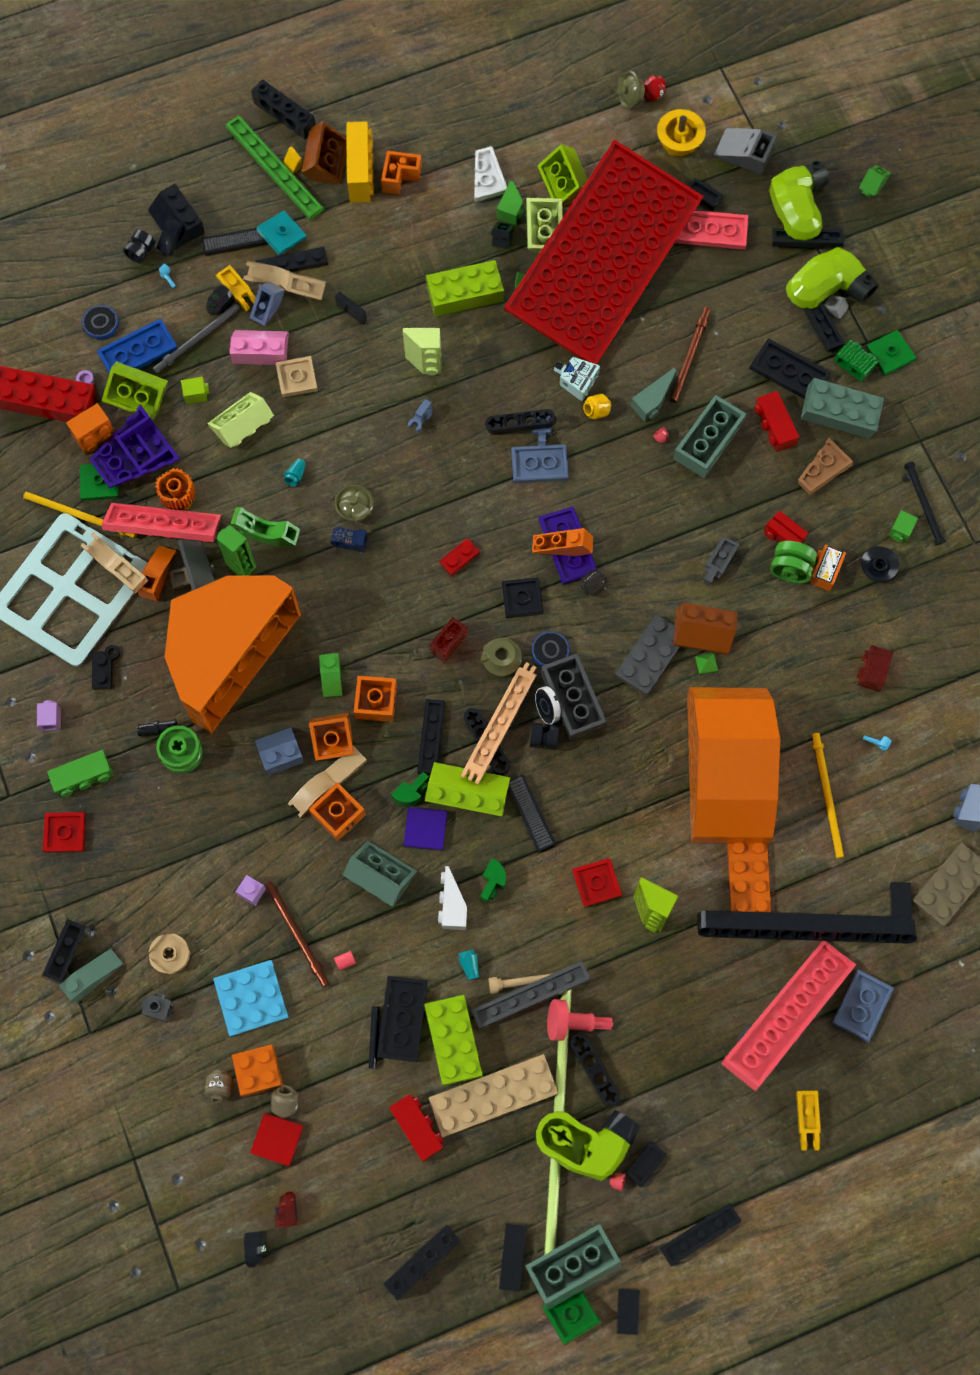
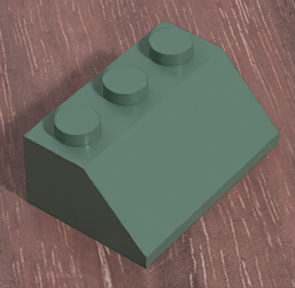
(379, 873)

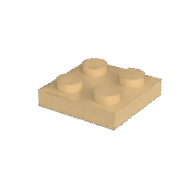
(296, 376)

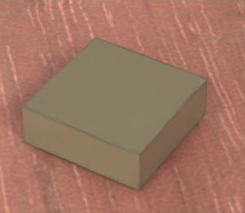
(179, 578)

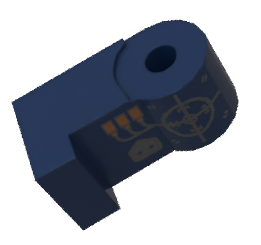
(349, 539)

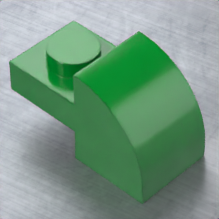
(409, 795)
(496, 877)

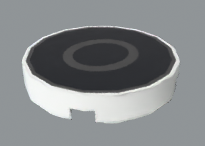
(547, 706)

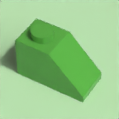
(874, 180)
(511, 205)
(331, 675)

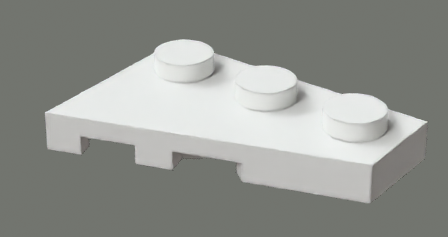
(488, 175)

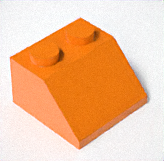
(331, 736)

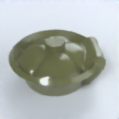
(630, 89)
(354, 503)
(501, 656)

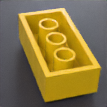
(359, 162)

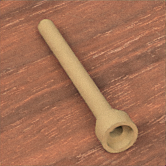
(496, 985)

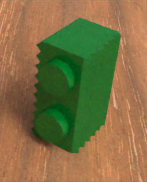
(856, 360)

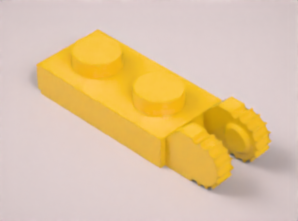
(236, 285)
(808, 1118)

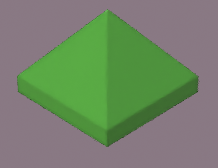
(706, 663)

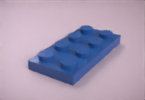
(139, 347)

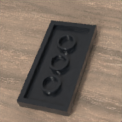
(787, 368)
(402, 1019)

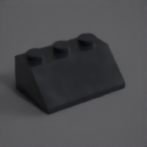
(173, 203)

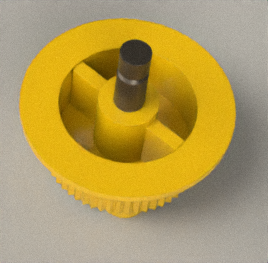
(681, 132)

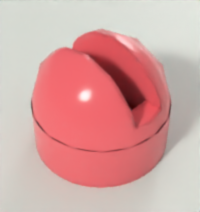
(661, 435)
(618, 1181)

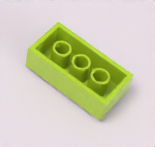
(465, 288)
(453, 1041)

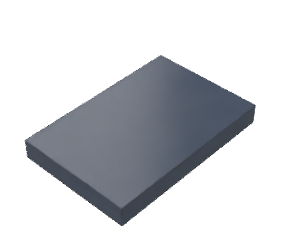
(539, 463)
(862, 1005)

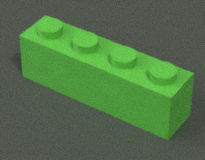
(236, 551)

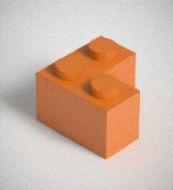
(400, 167)

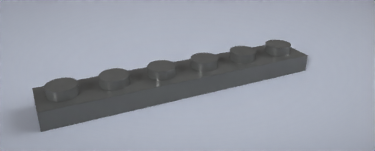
(531, 995)

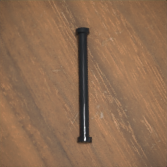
(924, 503)

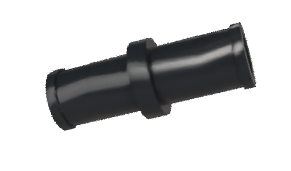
(155, 728)

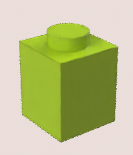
(195, 390)

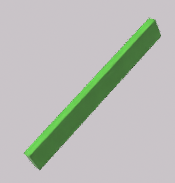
(274, 167)

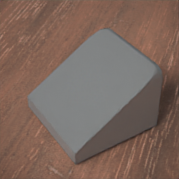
(836, 306)

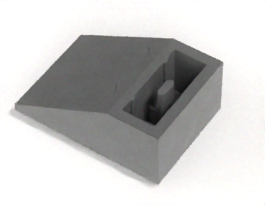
(746, 148)

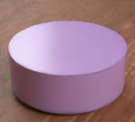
(86, 377)

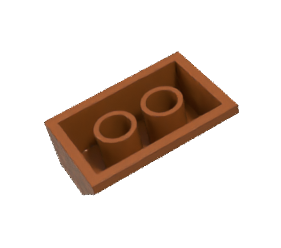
(325, 154)
(704, 628)

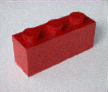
(776, 421)
(417, 1127)

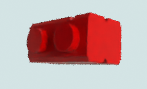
(784, 529)

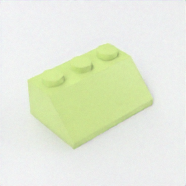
(542, 220)
(423, 349)
(241, 419)

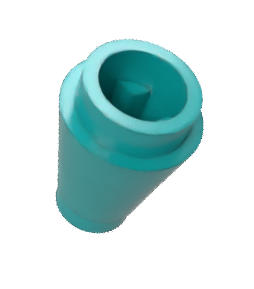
(295, 473)
(469, 964)

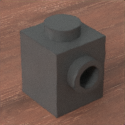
(157, 1007)

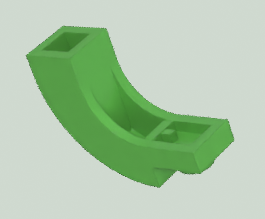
(272, 533)

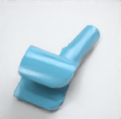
(164, 270)
(884, 744)

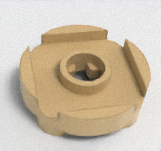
(169, 942)

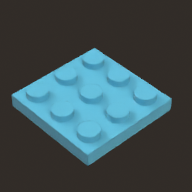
(250, 998)

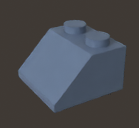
(279, 751)
(969, 811)

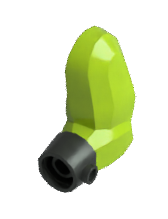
(794, 199)
(827, 275)

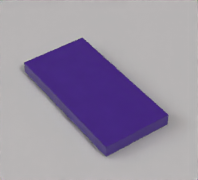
(568, 567)

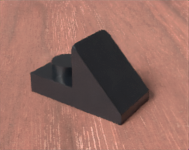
(502, 234)

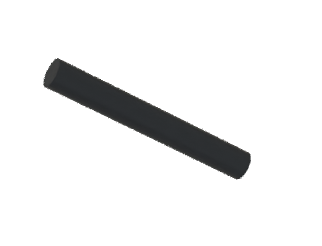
(374, 1037)

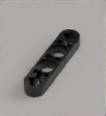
(520, 418)
(479, 719)
(593, 1070)

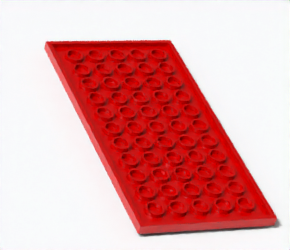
(603, 253)

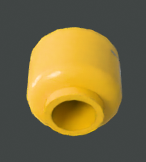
(597, 406)

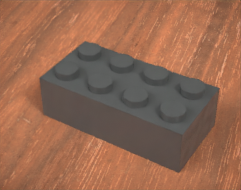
(578, 704)

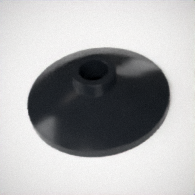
(883, 557)

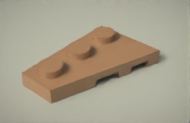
(826, 466)

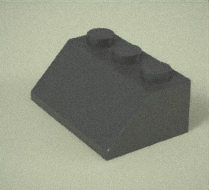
(197, 563)

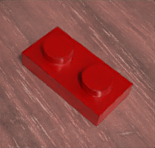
(459, 557)

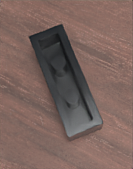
(63, 951)

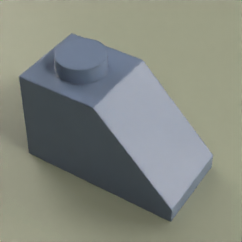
(266, 302)

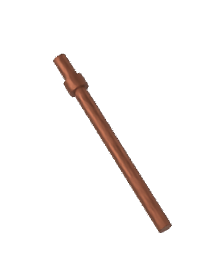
(700, 326)
(315, 967)

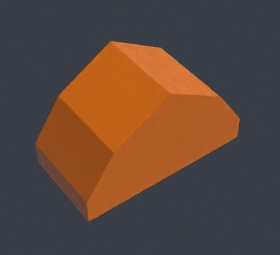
(223, 639)
(732, 765)

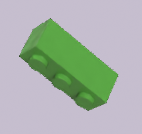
(80, 773)

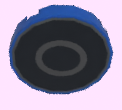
(100, 322)
(549, 648)

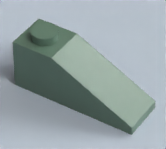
(650, 400)
(90, 976)

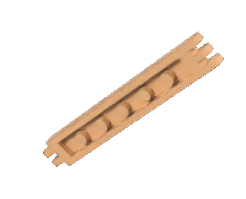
(500, 723)

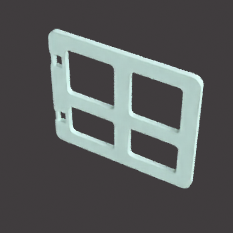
(65, 587)

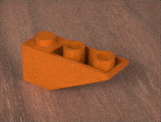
(568, 543)
(157, 572)

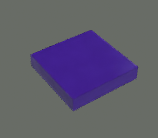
(425, 829)

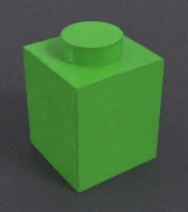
(903, 527)

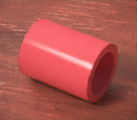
(344, 960)

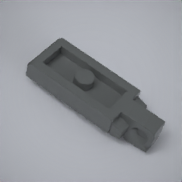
(720, 559)

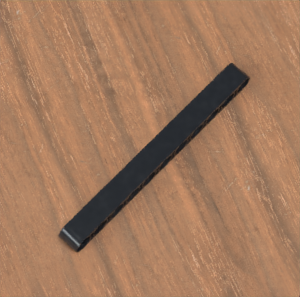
(806, 927)

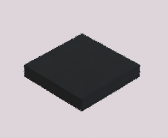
(522, 597)

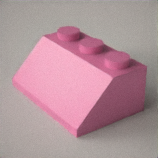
(258, 347)

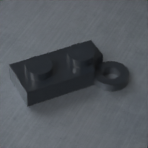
(102, 668)

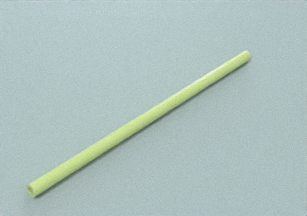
(559, 1101)

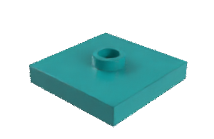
(281, 232)

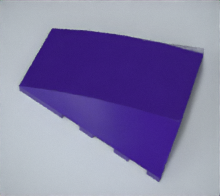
(133, 451)

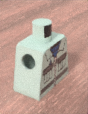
(577, 376)

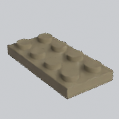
(950, 885)

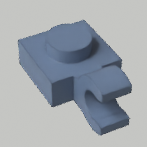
(423, 413)
(542, 433)

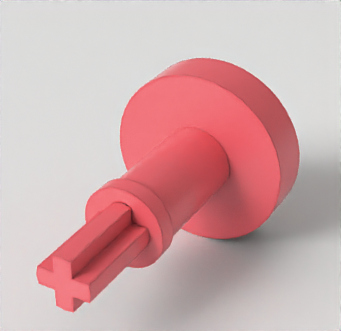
(560, 1020)

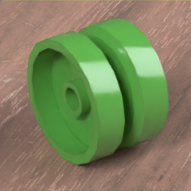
(793, 562)
(179, 738)

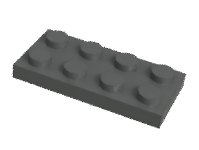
(649, 656)

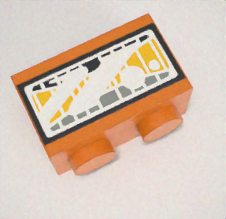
(827, 567)

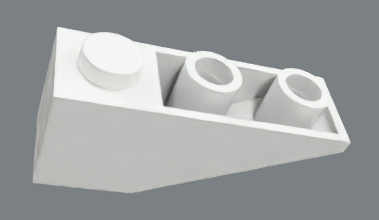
(454, 907)

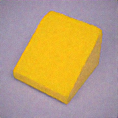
(293, 161)

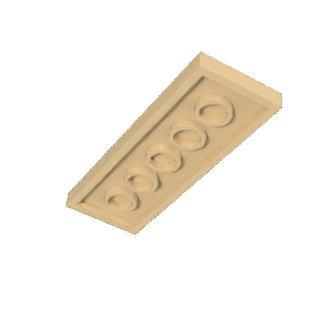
(493, 1095)

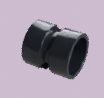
(140, 245)
(544, 736)

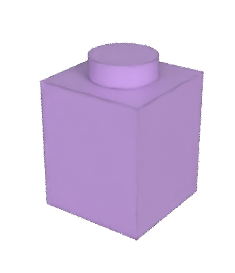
(48, 716)
(250, 890)

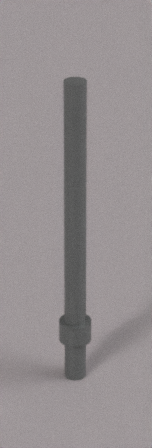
(169, 359)

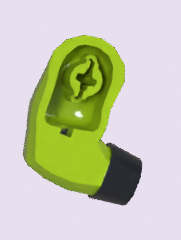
(584, 1149)

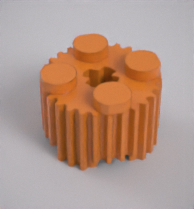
(175, 489)

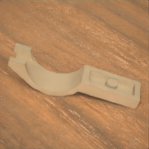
(285, 279)
(115, 564)
(322, 782)

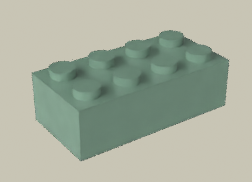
(842, 408)
(709, 436)
(574, 1266)

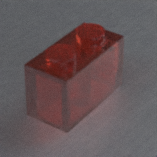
(448, 639)
(875, 668)

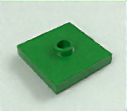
(891, 352)
(93, 486)
(572, 1317)

